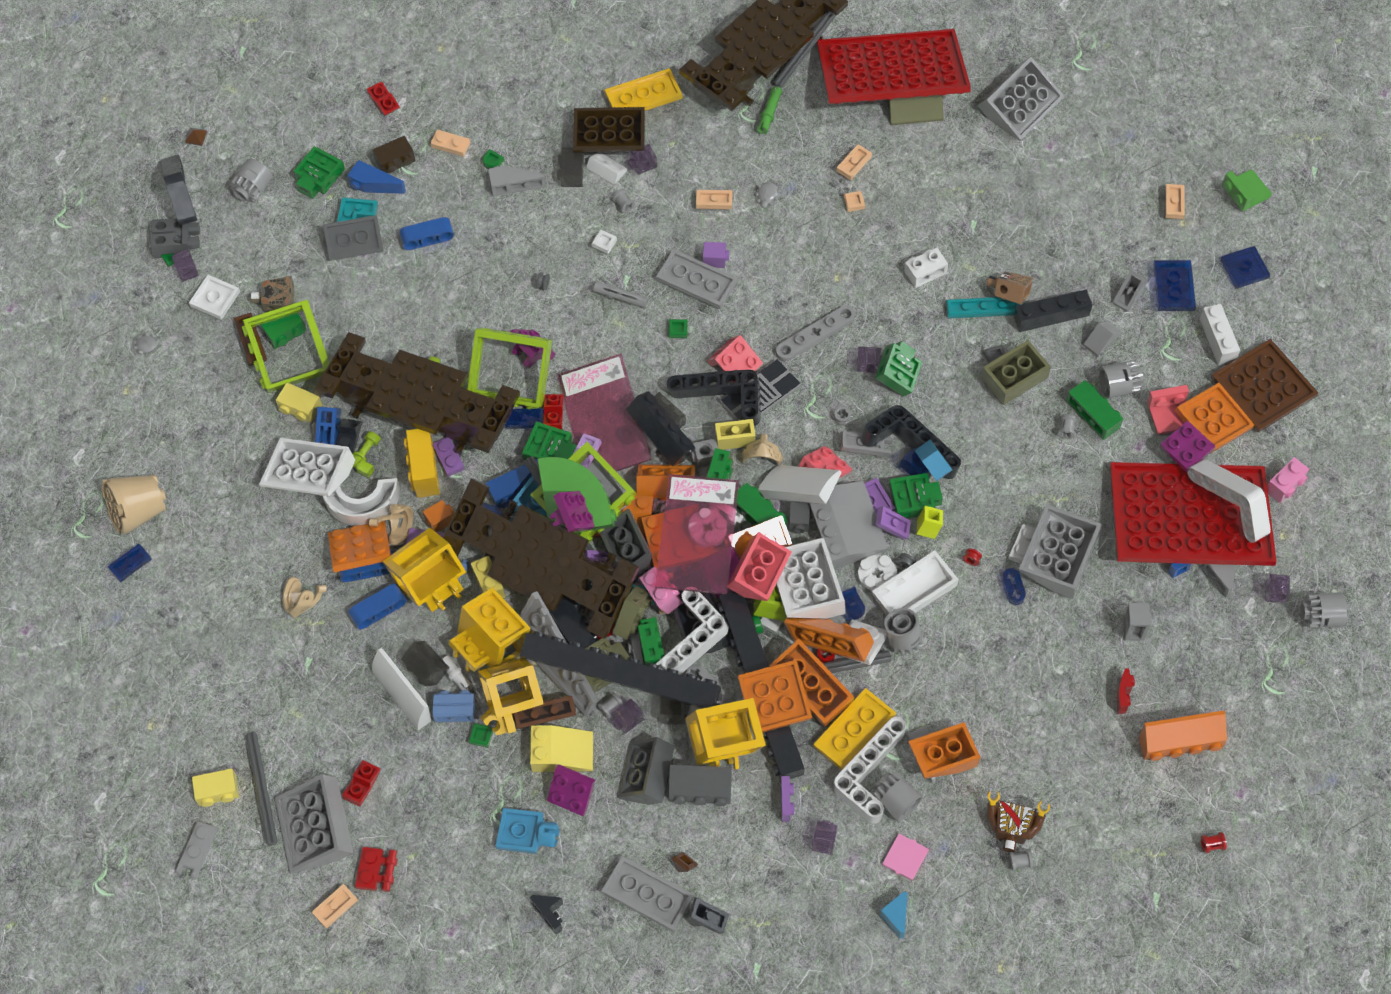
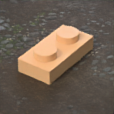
(450, 143)
(854, 162)
(714, 199)
(1174, 201)
(334, 906)

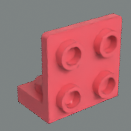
(735, 356)
(1163, 405)
(825, 459)

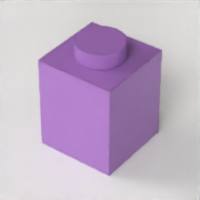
(715, 254)

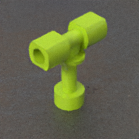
(363, 467)

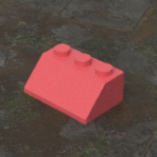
(759, 568)

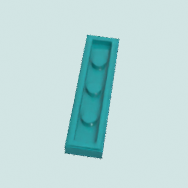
(979, 307)

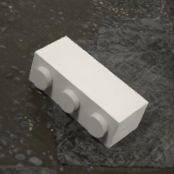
(1219, 334)

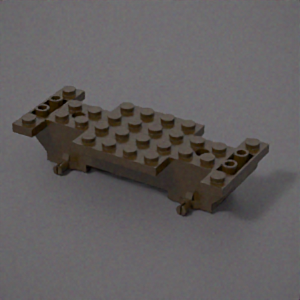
(757, 47)
(417, 394)
(541, 557)

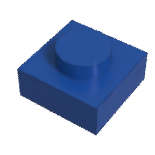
(1178, 568)

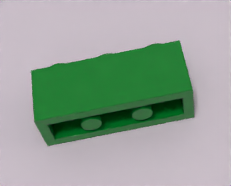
(1094, 409)
(755, 507)

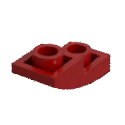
(382, 98)
(553, 410)
(1125, 686)
(362, 783)

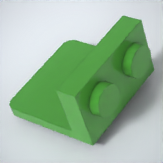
(1246, 189)

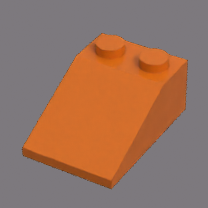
(945, 751)

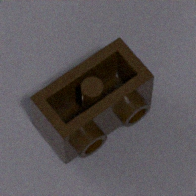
(394, 155)

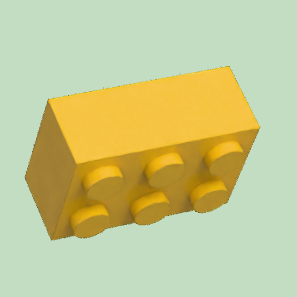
(421, 463)

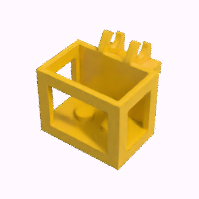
(426, 571)
(485, 631)
(503, 707)
(725, 732)

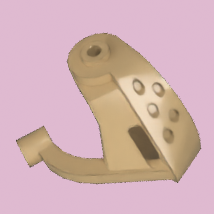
(762, 450)
(398, 534)
(303, 600)

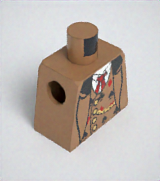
(1011, 286)

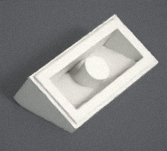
(606, 167)

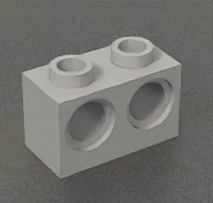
(1136, 621)

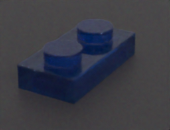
(524, 418)
(129, 562)

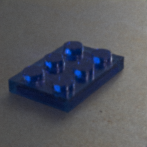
(1174, 285)

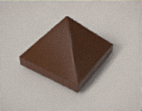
(196, 136)
(684, 862)

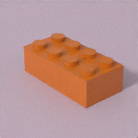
(824, 692)

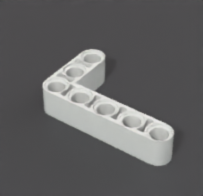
(1237, 491)
(691, 641)
(866, 766)

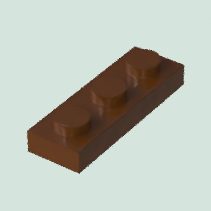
(245, 340)

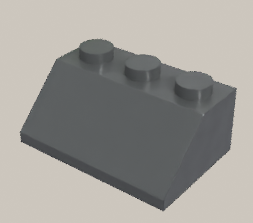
(627, 542)
(646, 771)
(700, 784)

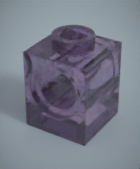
(643, 160)
(185, 265)
(868, 359)
(1277, 588)
(627, 716)
(824, 837)

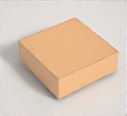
(854, 201)

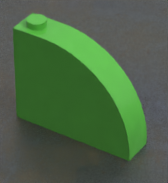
(568, 476)

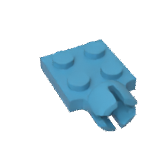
(525, 831)

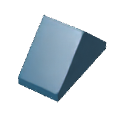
(933, 460)
(895, 914)

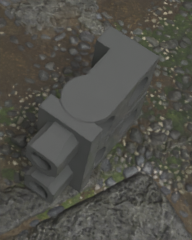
(171, 237)

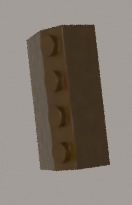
(609, 129)

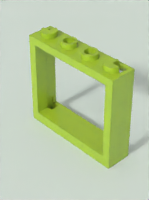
(276, 314)
(545, 343)
(579, 456)

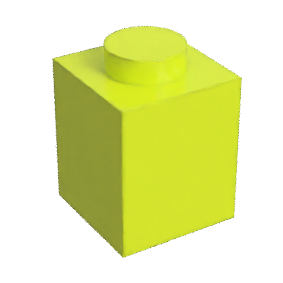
(929, 522)

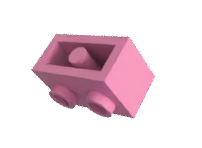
(1287, 479)
(665, 598)

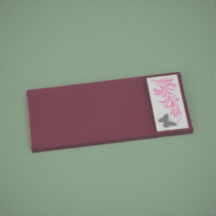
(597, 406)
(697, 534)

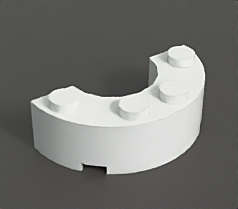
(359, 511)

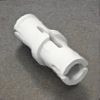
(456, 675)

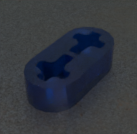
(1009, 587)

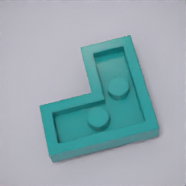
(356, 208)

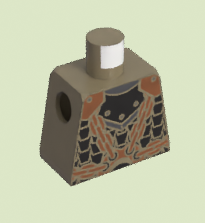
(275, 293)

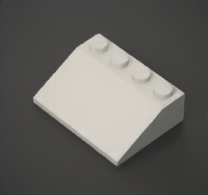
(307, 467)
(810, 583)

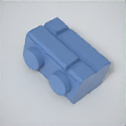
(454, 707)

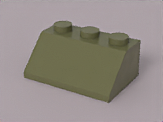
(915, 109)

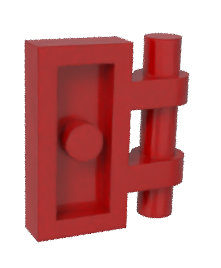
(370, 866)

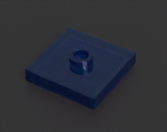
(1245, 267)

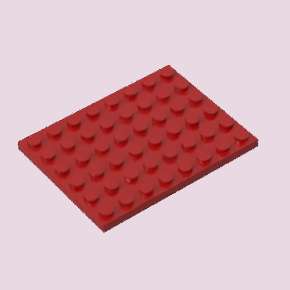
(892, 66)
(1174, 520)

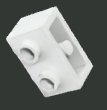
(926, 267)

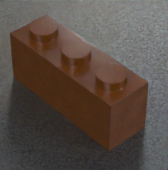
(547, 712)

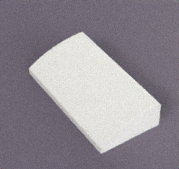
(799, 484)
(916, 585)
(400, 689)

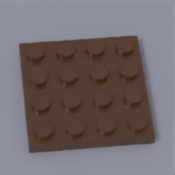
(1265, 384)

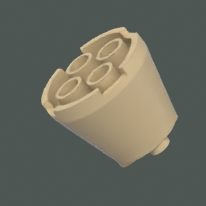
(132, 501)

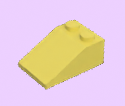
(561, 746)

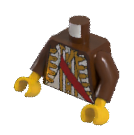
(1013, 821)

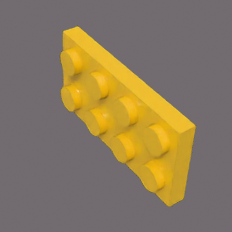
(646, 91)
(854, 729)

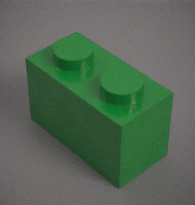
(283, 329)

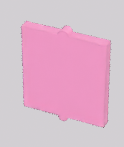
(905, 857)

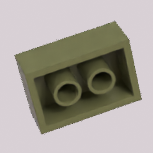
(1015, 372)

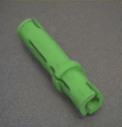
(767, 115)

